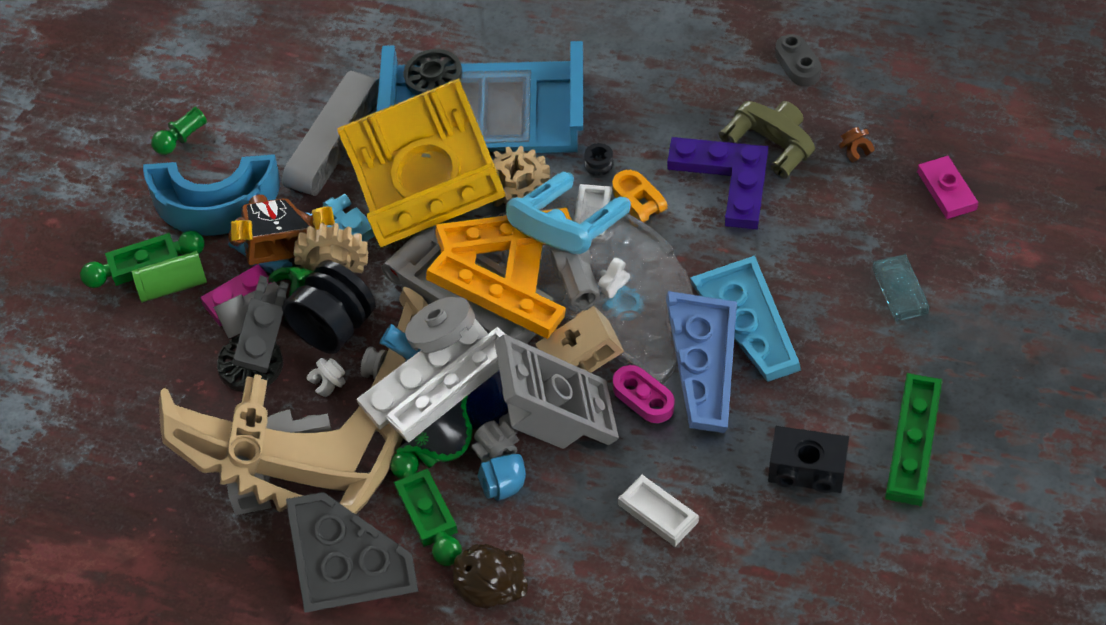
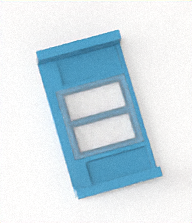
(512, 101)

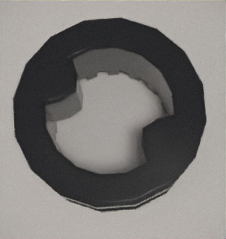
(598, 166)

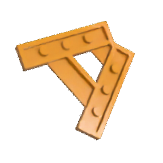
(508, 296)

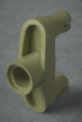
(777, 125)

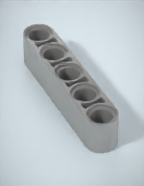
(322, 145)

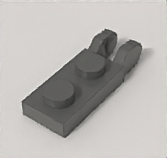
(260, 329)

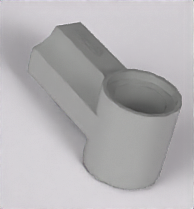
(576, 276)
(233, 312)

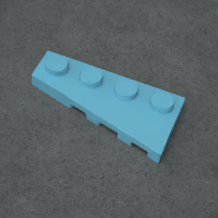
(758, 322)

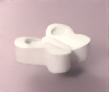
(613, 278)

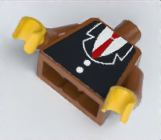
(272, 228)

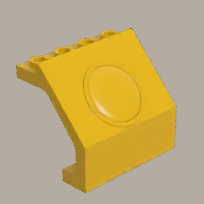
(416, 191)

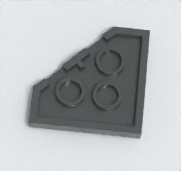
(343, 556)

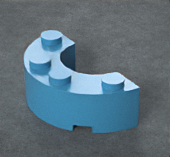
(214, 205)

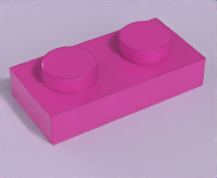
(241, 284)

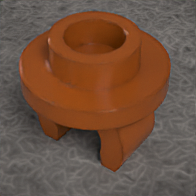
(853, 139)

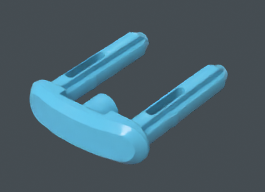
(553, 227)

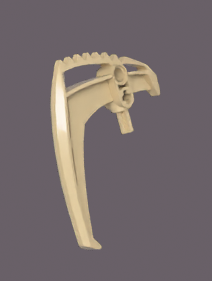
(303, 458)

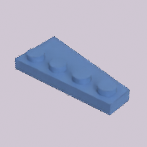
(704, 352)

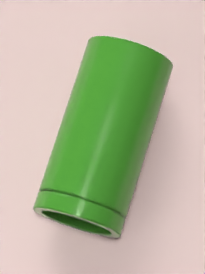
(169, 276)

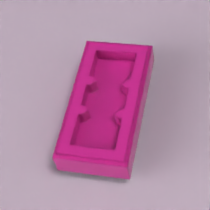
(947, 187)

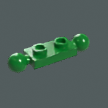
(139, 255)
(425, 508)

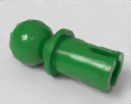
(164, 141)

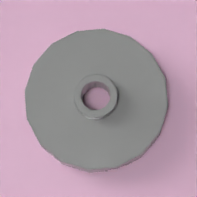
(439, 324)

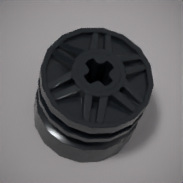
(329, 307)

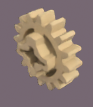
(520, 172)
(331, 245)

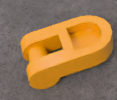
(635, 187)

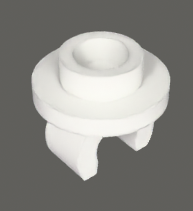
(331, 374)

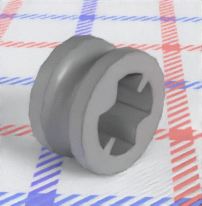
(372, 362)

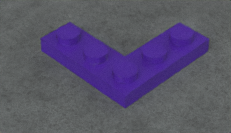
(741, 161)

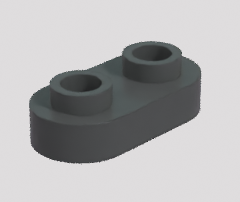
(798, 60)

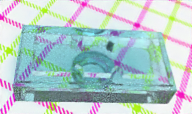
(900, 287)

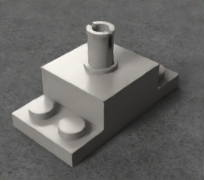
(552, 396)

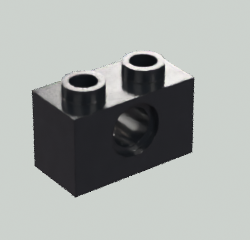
(797, 445)

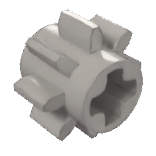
(494, 441)

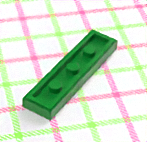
(914, 439)

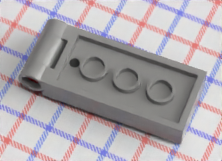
(410, 266)

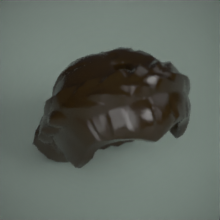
(489, 576)

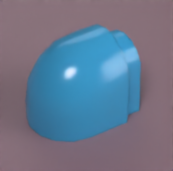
(502, 476)

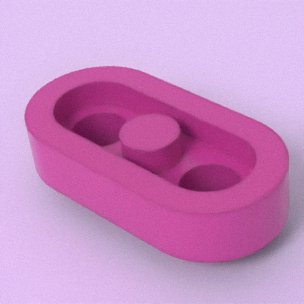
(646, 394)

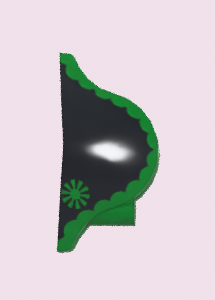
(444, 438)

